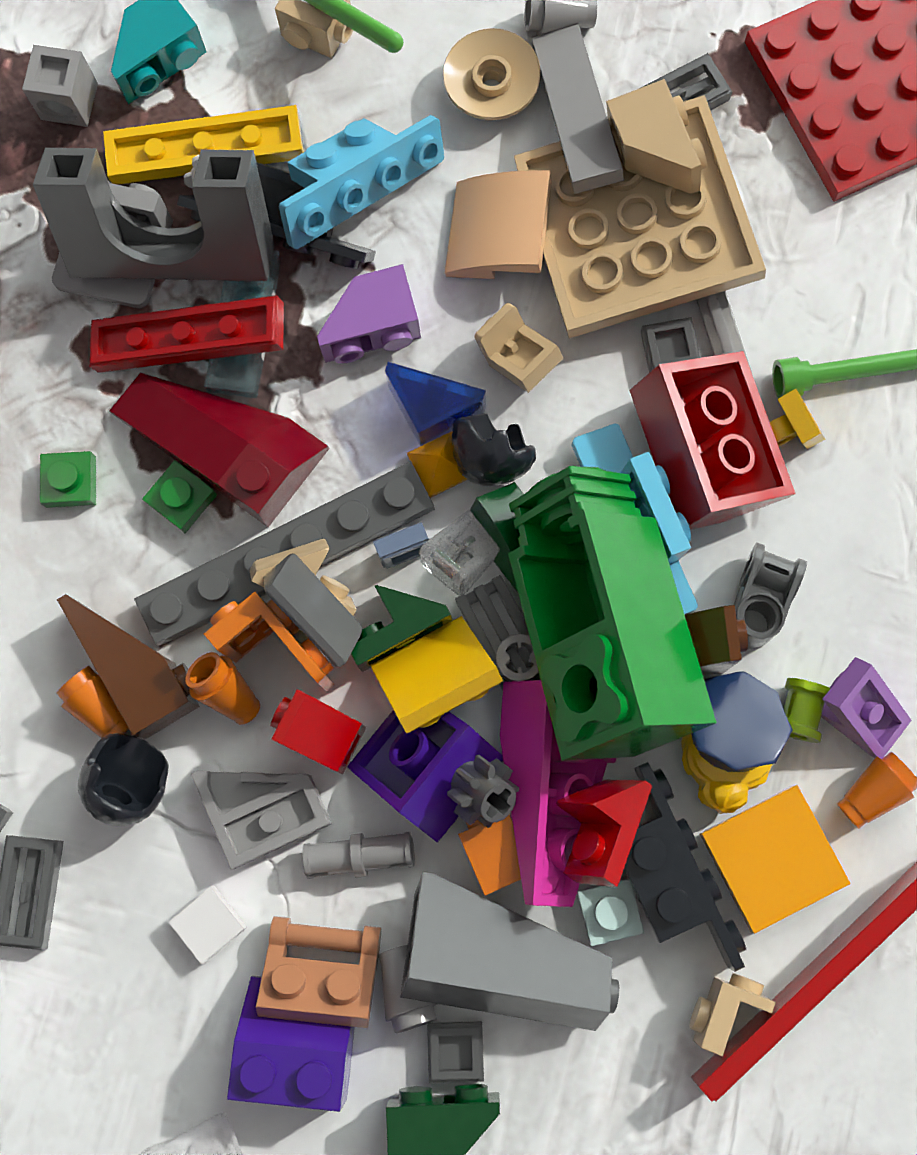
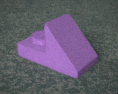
(865, 709)

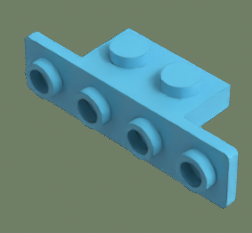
(354, 172)
(609, 451)

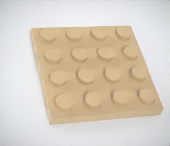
(644, 242)

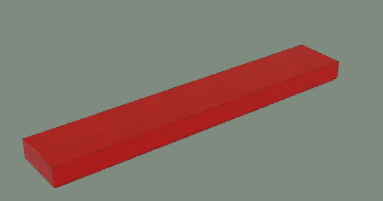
(809, 987)

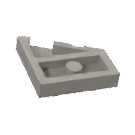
(259, 811)

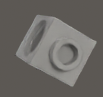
(60, 85)

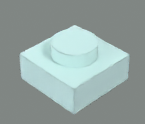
(610, 912)

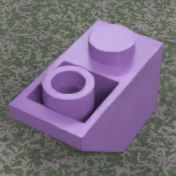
(371, 316)

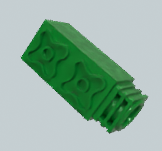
(604, 618)

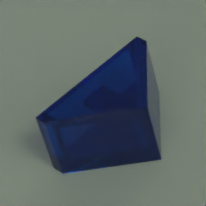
(432, 401)

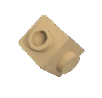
(310, 28)
(516, 348)
(715, 1016)

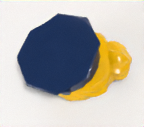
(741, 745)

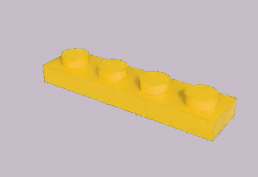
(168, 147)

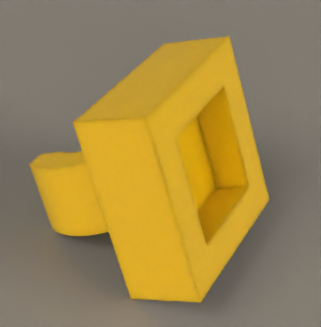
(796, 422)

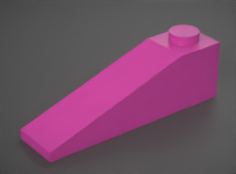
(541, 827)

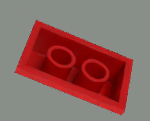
(711, 438)

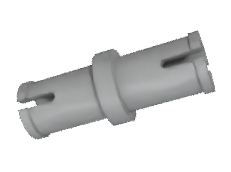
(358, 855)

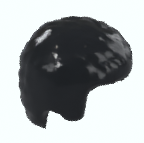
(490, 454)
(122, 779)

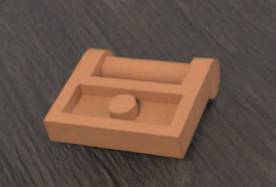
(315, 988)

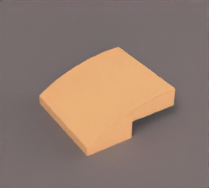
(499, 224)

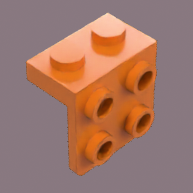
(244, 626)

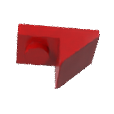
(608, 826)

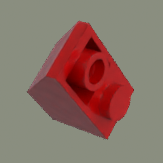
(316, 731)

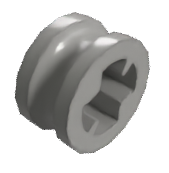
(503, 658)

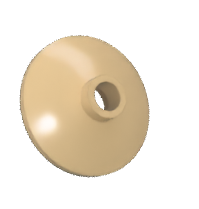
(489, 56)

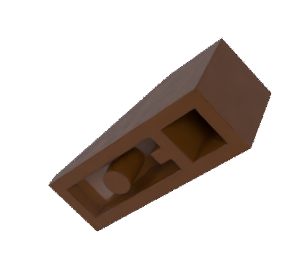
(139, 679)

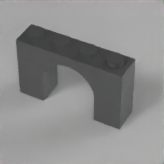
(107, 242)

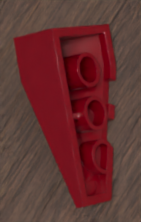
(232, 446)

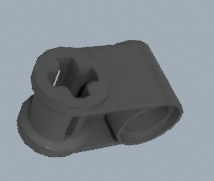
(769, 588)

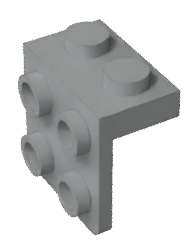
(144, 205)

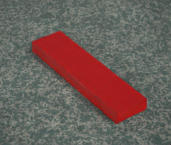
(187, 334)

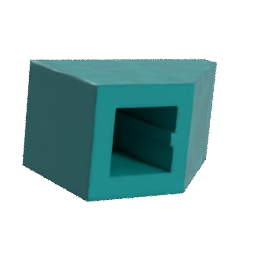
(153, 45)

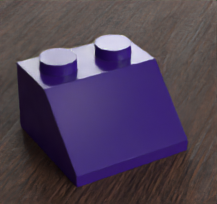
(418, 768)
(289, 1060)

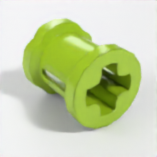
(804, 708)

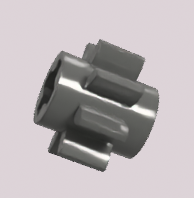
(483, 791)

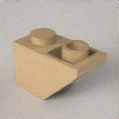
(653, 137)

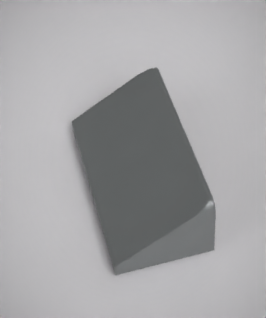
(313, 609)

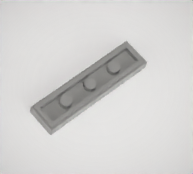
(577, 109)

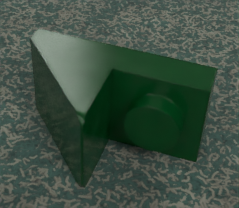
(411, 619)

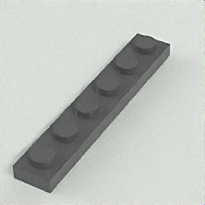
(343, 522)

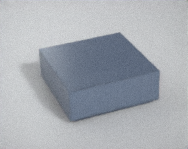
(401, 545)

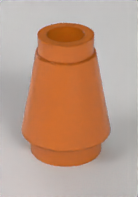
(221, 687)
(91, 703)
(878, 790)

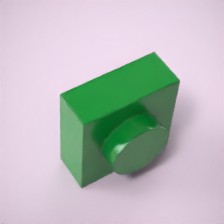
(68, 479)
(179, 496)

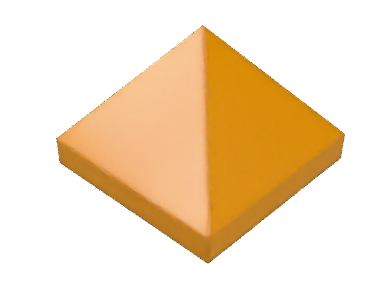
(436, 465)

